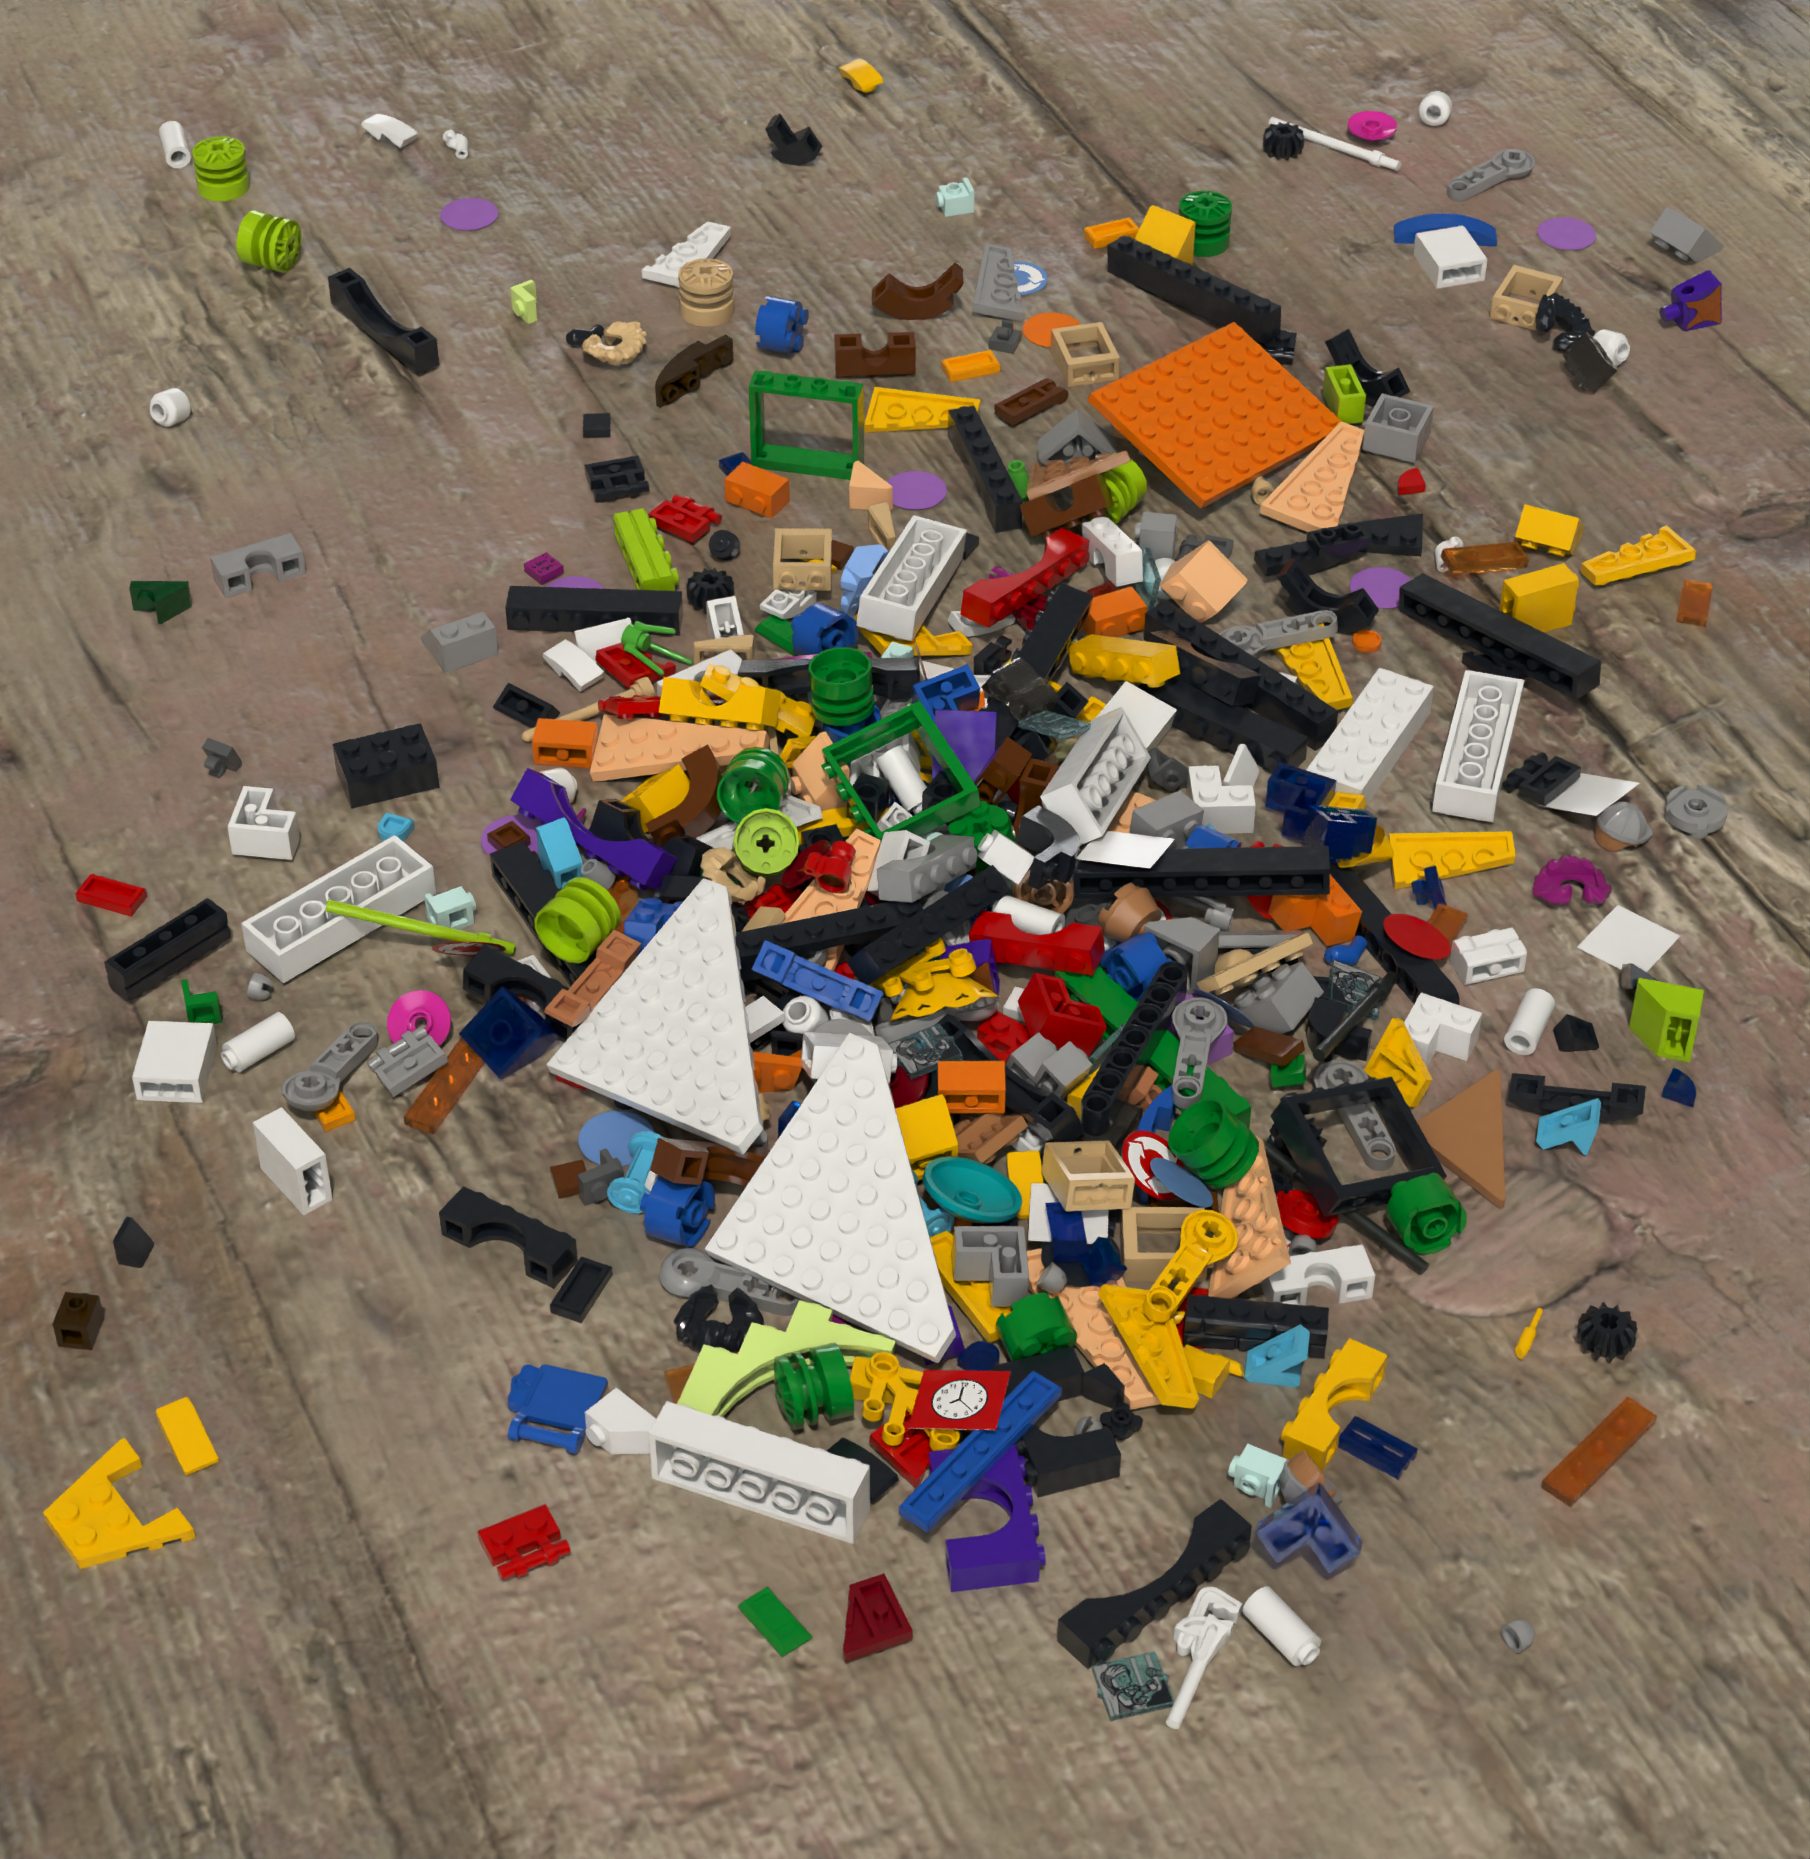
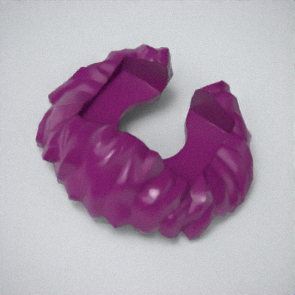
(1549, 880)

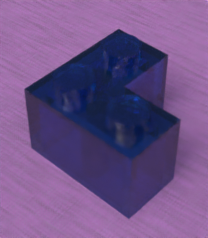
(1291, 793)
(1342, 829)
(1310, 1520)

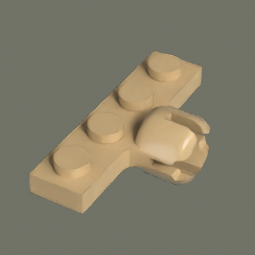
(1241, 967)

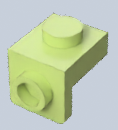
(524, 301)

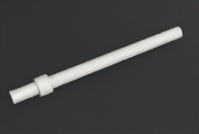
(1375, 158)

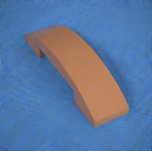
(581, 998)

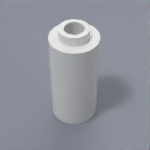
(174, 144)
(903, 778)
(1029, 916)
(1529, 1021)
(257, 1042)
(1282, 1626)

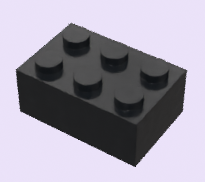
(386, 765)

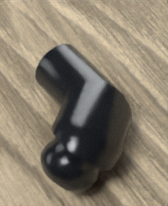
(577, 336)

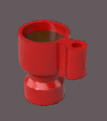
(832, 871)

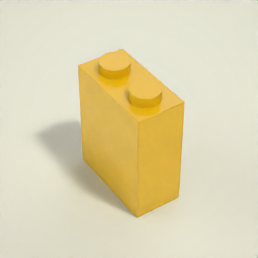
(1541, 597)

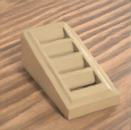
(881, 525)
(738, 644)

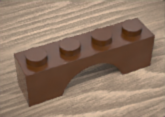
(695, 1160)

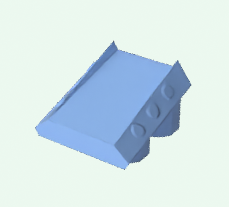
(858, 574)

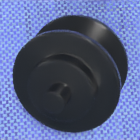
(724, 545)

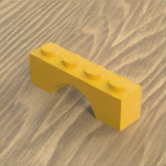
(748, 706)
(1351, 1376)

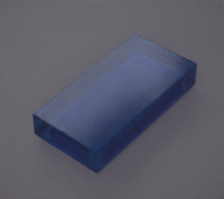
(1065, 1233)

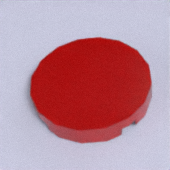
(1303, 1215)

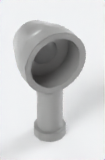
(596, 871)

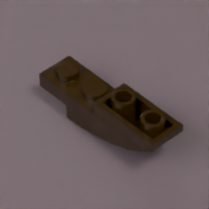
(688, 366)

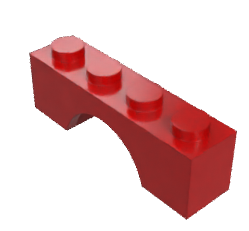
(1071, 950)

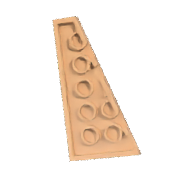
(1320, 484)
(652, 745)
(819, 902)
(1261, 1237)
(1097, 1334)

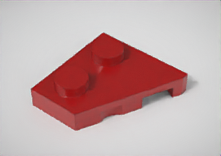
(628, 667)
(910, 1456)

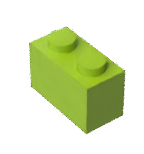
(1344, 393)

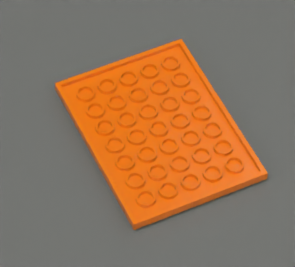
(1215, 414)

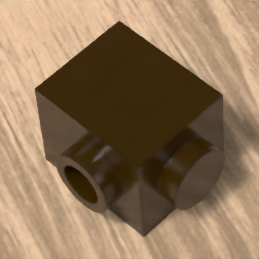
(78, 1321)

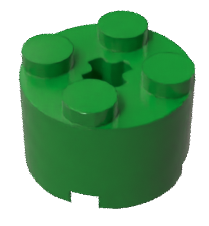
(979, 823)
(1425, 1213)
(1036, 1327)

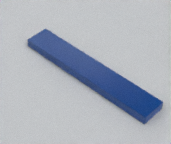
(979, 1453)

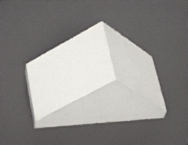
(723, 618)

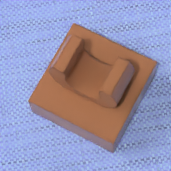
(1145, 1089)

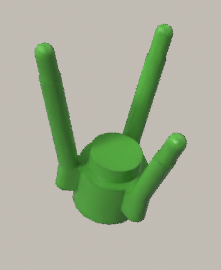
(636, 638)

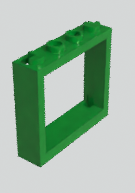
(801, 459)
(882, 733)

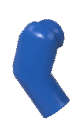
(1347, 954)

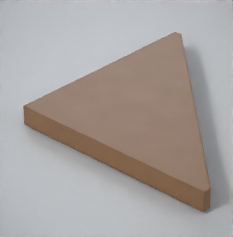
(1060, 475)
(1469, 1136)

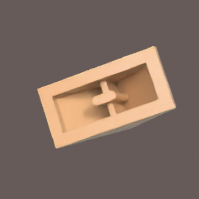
(868, 488)

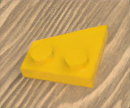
(1400, 1059)

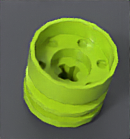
(221, 168)
(268, 241)
(1126, 488)
(778, 830)
(577, 920)

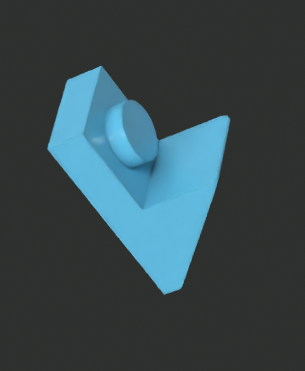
(1570, 1124)
(1279, 1359)

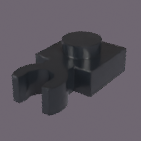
(990, 657)

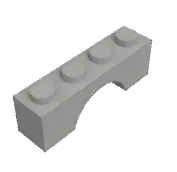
(916, 877)

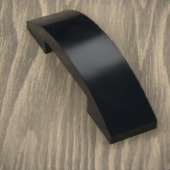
(1533, 1095)

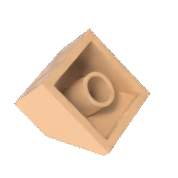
(1203, 582)
(809, 779)

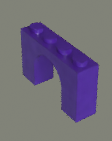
(1005, 1555)

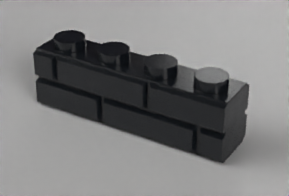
(167, 949)
(1248, 1323)

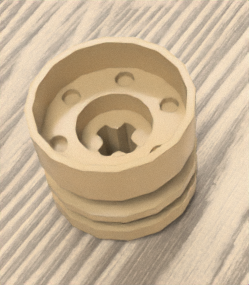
(706, 292)

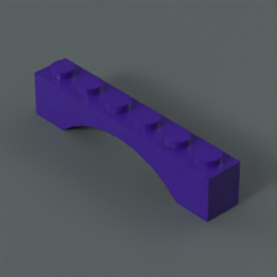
(637, 858)

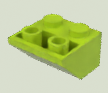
(1666, 1018)

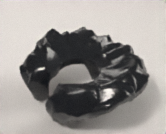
(1569, 317)
(697, 1331)

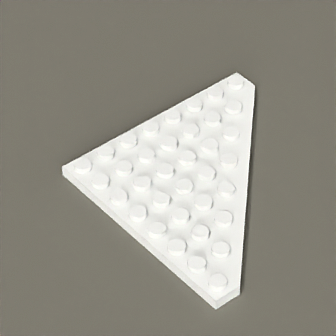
(676, 1029)
(841, 1211)

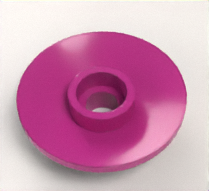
(1372, 125)
(414, 1007)

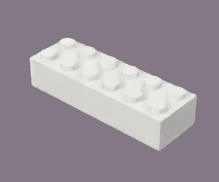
(911, 578)
(1374, 733)
(1478, 746)
(1097, 775)
(300, 931)
(760, 1471)

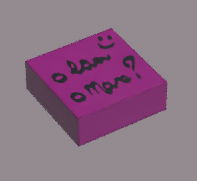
(543, 568)

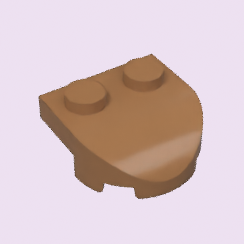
(985, 1135)

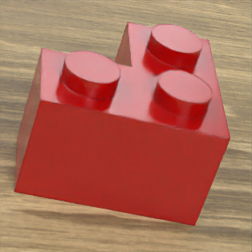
(1056, 1017)

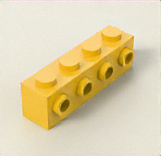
(1124, 660)

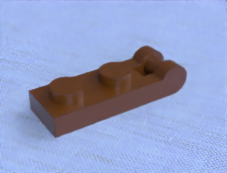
(1030, 401)

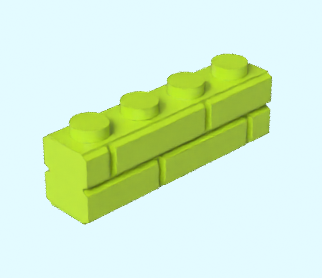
(644, 551)

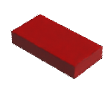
(111, 895)

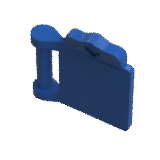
(555, 1399)

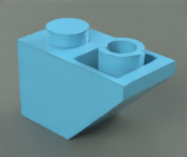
(559, 851)

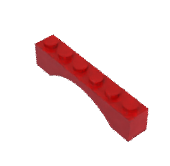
(996, 598)

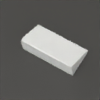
(600, 636)
(1242, 768)

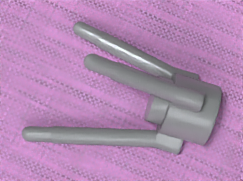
(1217, 913)

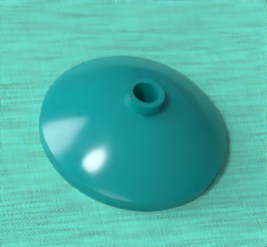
(971, 1190)

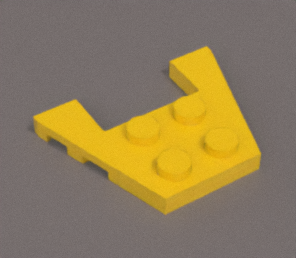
(928, 645)
(98, 1523)

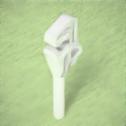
(1204, 1639)

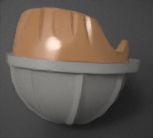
(1621, 827)
(1301, 1474)

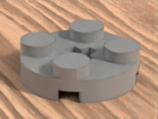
(1682, 811)

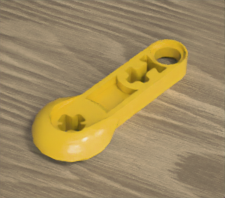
(1191, 1259)

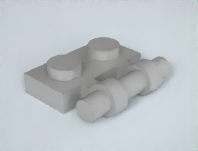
(407, 1060)

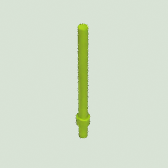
(413, 925)

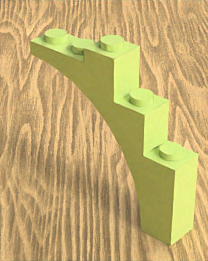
(726, 1377)

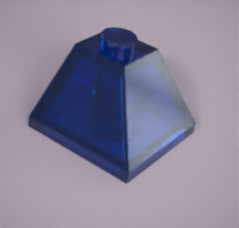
(508, 1033)

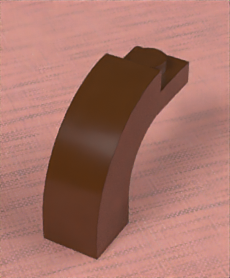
(917, 302)
(1032, 785)
(700, 805)

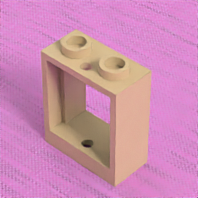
(1525, 283)
(1076, 370)
(802, 544)
(1090, 1178)
(1151, 1220)

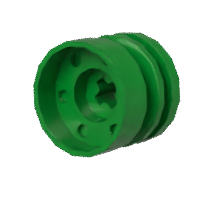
(1212, 218)
(841, 686)
(739, 792)
(1213, 1143)
(806, 1387)

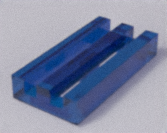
(1373, 1450)

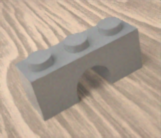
(276, 556)

